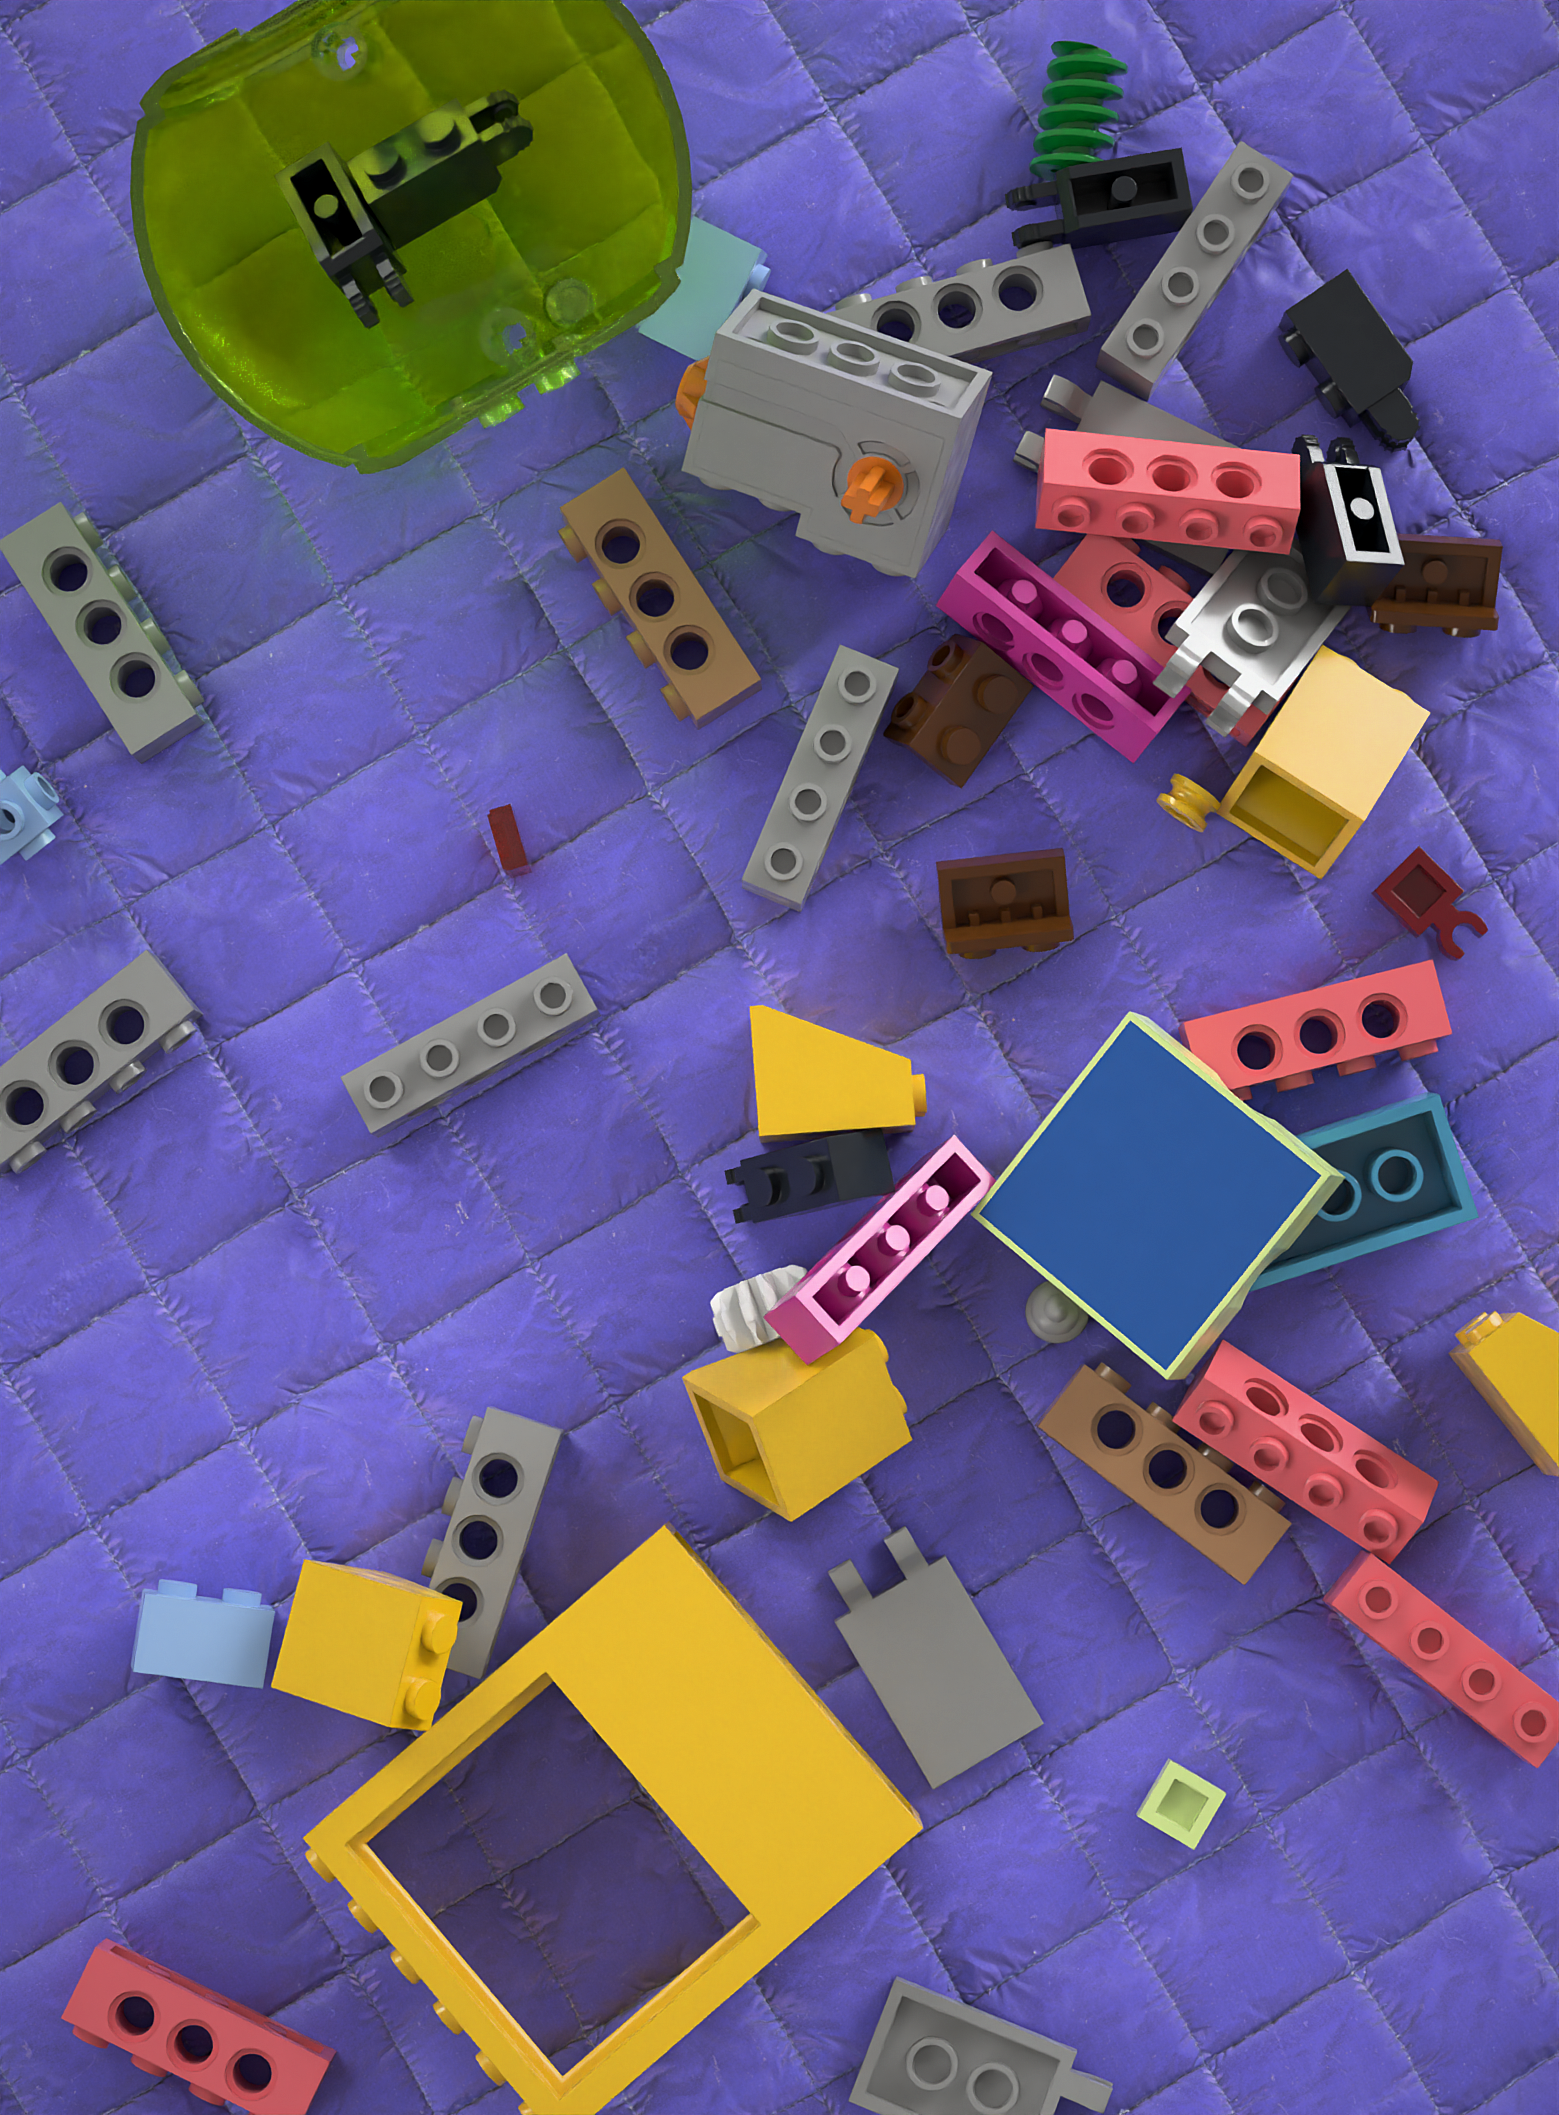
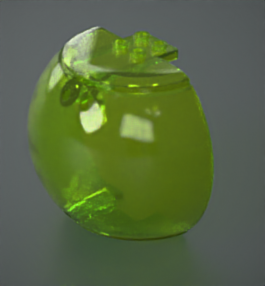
(566, 247)

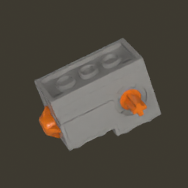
(835, 427)

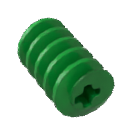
(1075, 107)

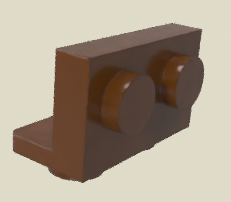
(1442, 585)
(958, 708)
(1004, 903)

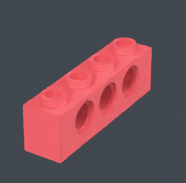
(1168, 491)
(1163, 595)
(1407, 992)
(1306, 1452)
(1447, 1657)
(99, 2019)

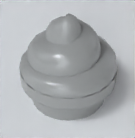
(1054, 1315)

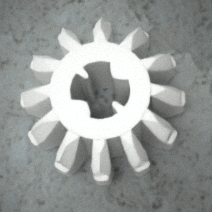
(741, 1308)

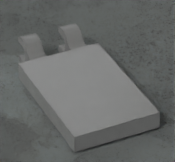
(1125, 415)
(1251, 631)
(933, 1663)
(962, 2061)

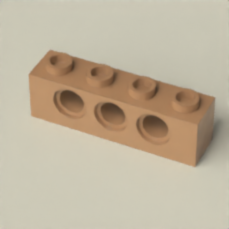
(617, 510)
(1235, 1546)

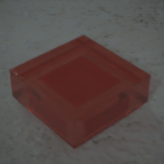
(509, 841)

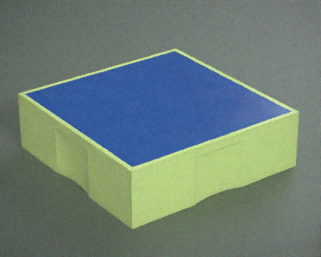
(1156, 1196)

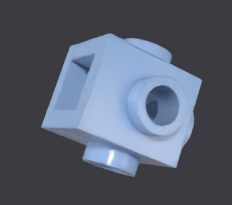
(26, 813)

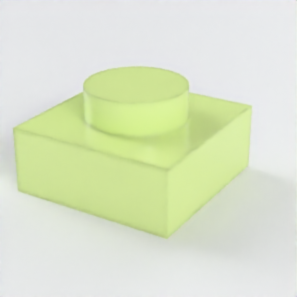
(1181, 1804)

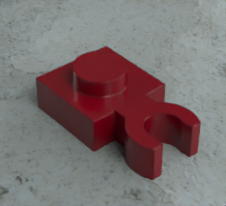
(1422, 897)

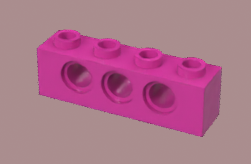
(1060, 646)
(880, 1250)

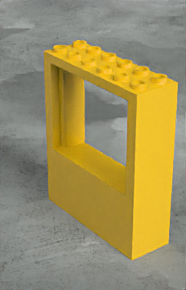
(719, 1742)

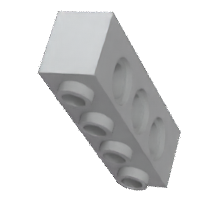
(1042, 270)
(1193, 270)
(38, 557)
(820, 778)
(89, 1026)
(470, 1046)
(532, 1452)

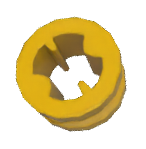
(1188, 802)

